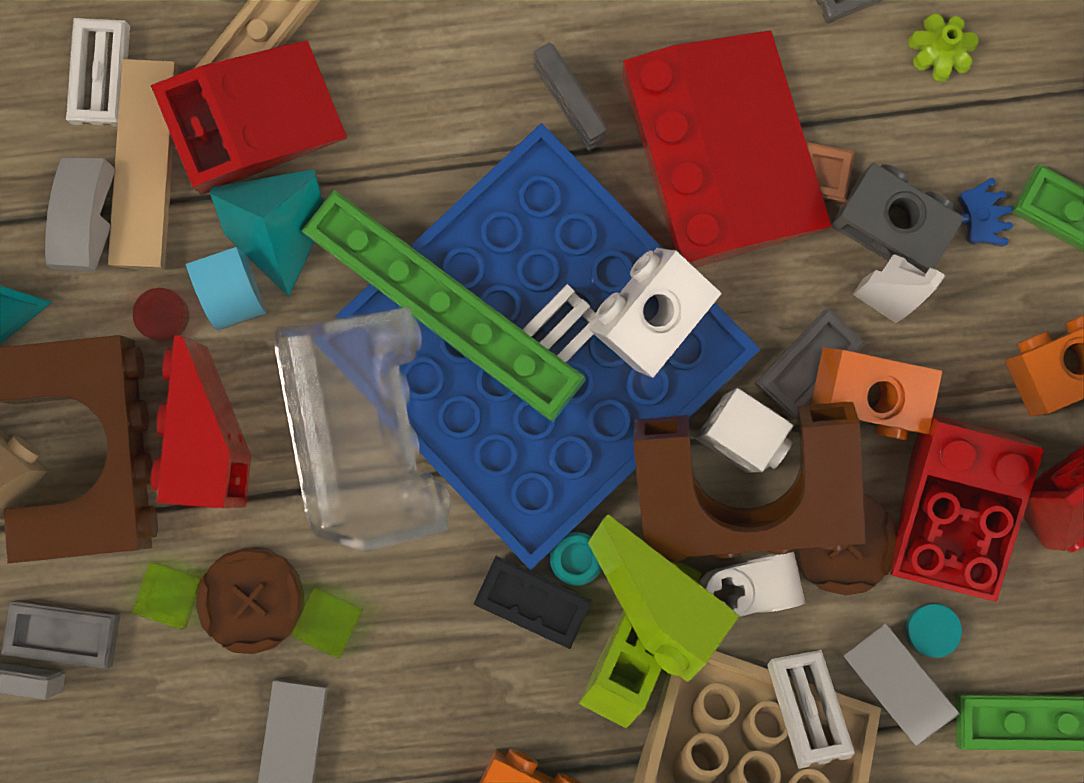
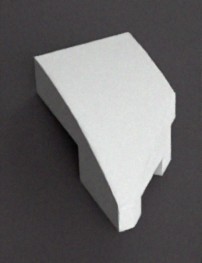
(897, 288)

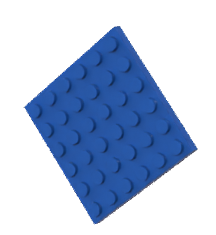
(515, 246)

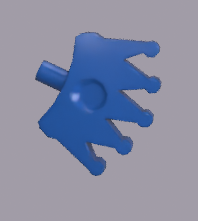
(982, 215)

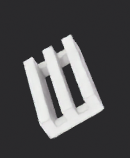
(77, 75)
(580, 308)
(822, 752)

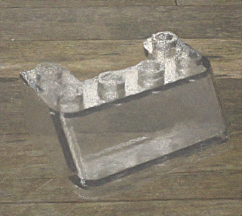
(355, 429)

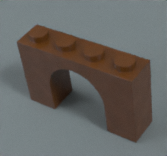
(116, 508)
(817, 511)

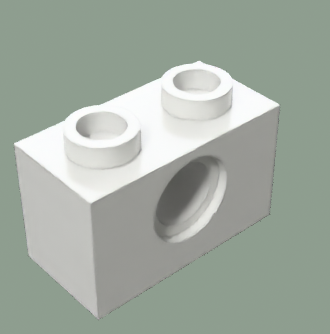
(682, 298)
(746, 433)

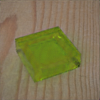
(167, 595)
(327, 622)

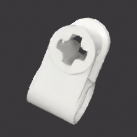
(760, 584)

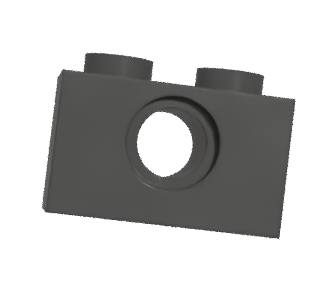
(867, 220)

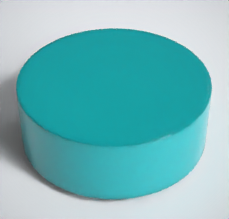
(574, 560)
(933, 630)

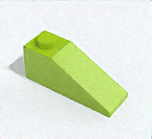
(665, 606)
(624, 672)

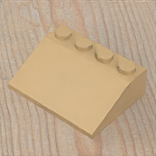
(732, 731)

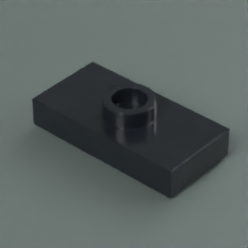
(533, 602)

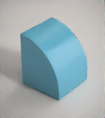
(226, 288)

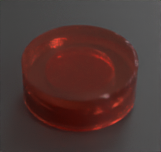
(160, 314)

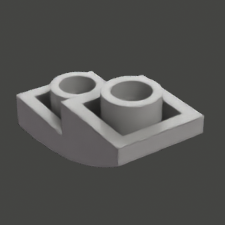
(73, 222)
(901, 685)

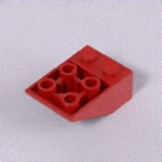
(248, 114)
(203, 446)
(963, 506)

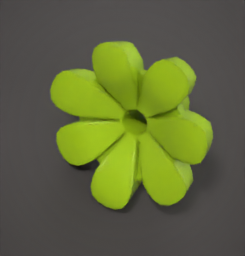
(943, 46)

